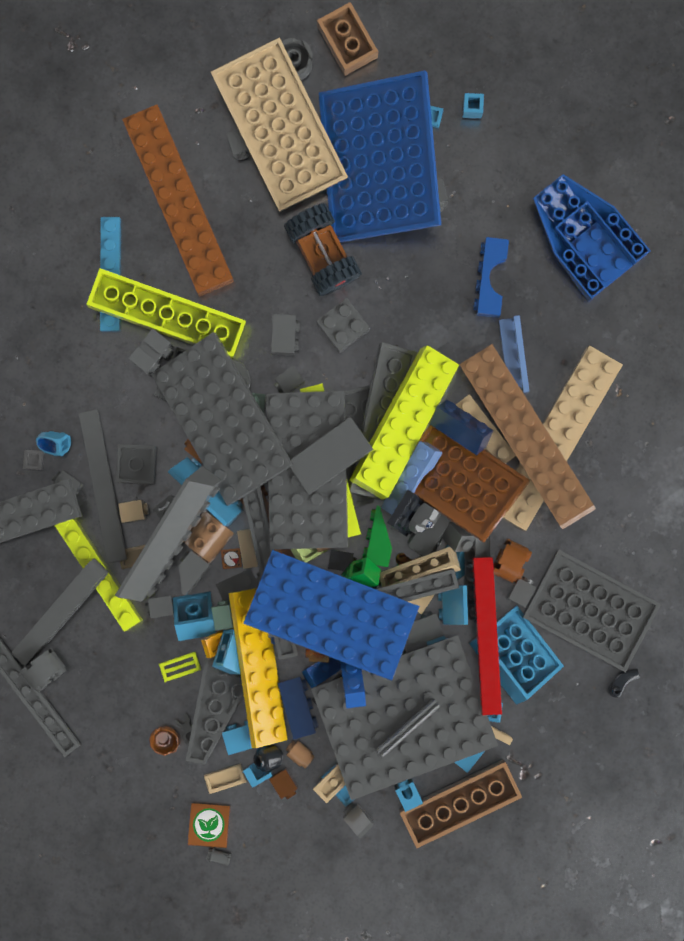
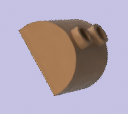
(209, 537)

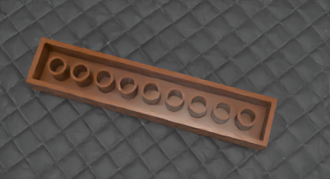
(178, 200)

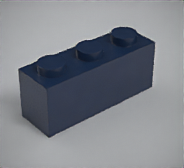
(461, 427)
(298, 707)

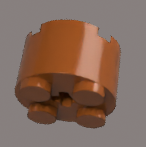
(511, 560)

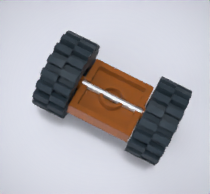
(322, 249)

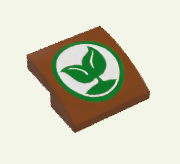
(208, 825)

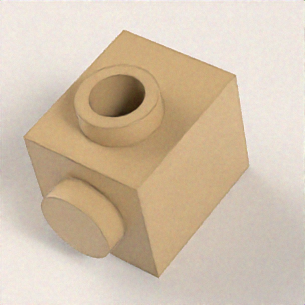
(133, 511)

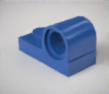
(321, 671)

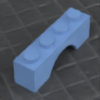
(420, 463)

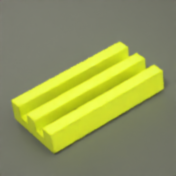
(195, 661)

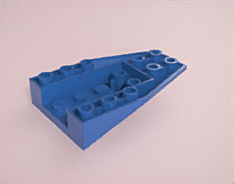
(587, 235)

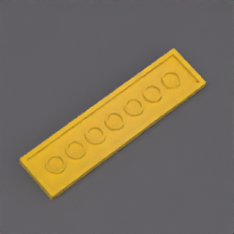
(257, 675)

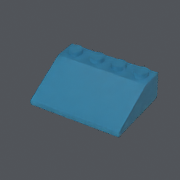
(217, 507)
(523, 656)

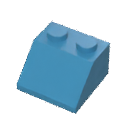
(454, 606)
(193, 616)

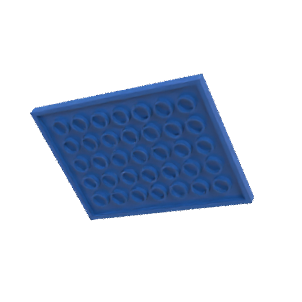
(388, 154)

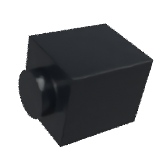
(340, 560)

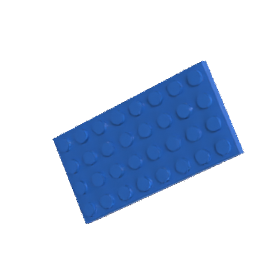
(331, 615)

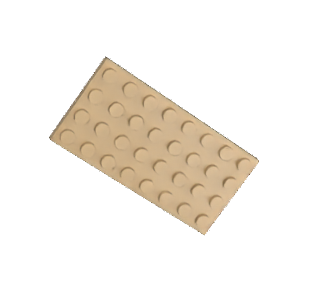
(279, 124)

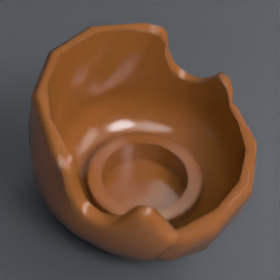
(164, 740)

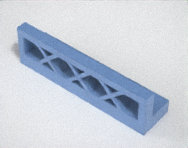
(514, 350)

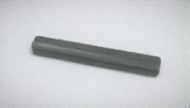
(407, 728)

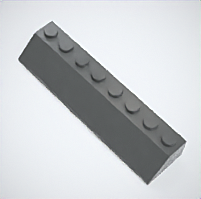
(169, 535)

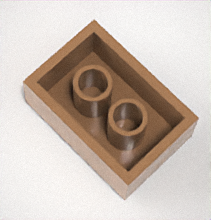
(347, 38)

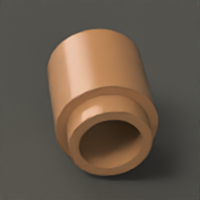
(299, 754)

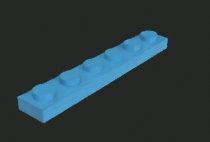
(110, 261)

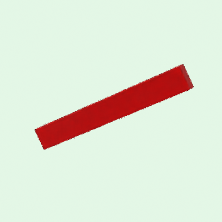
(487, 636)

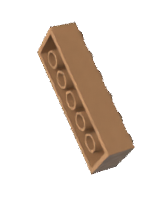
(461, 803)

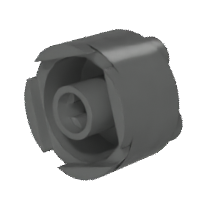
(302, 53)
(43, 669)

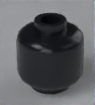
(268, 758)

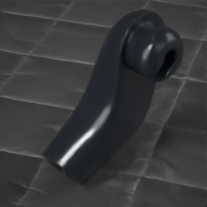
(621, 680)

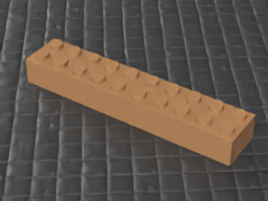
(527, 437)

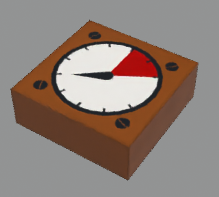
(231, 558)

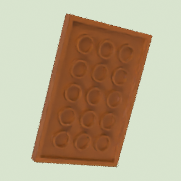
(469, 487)

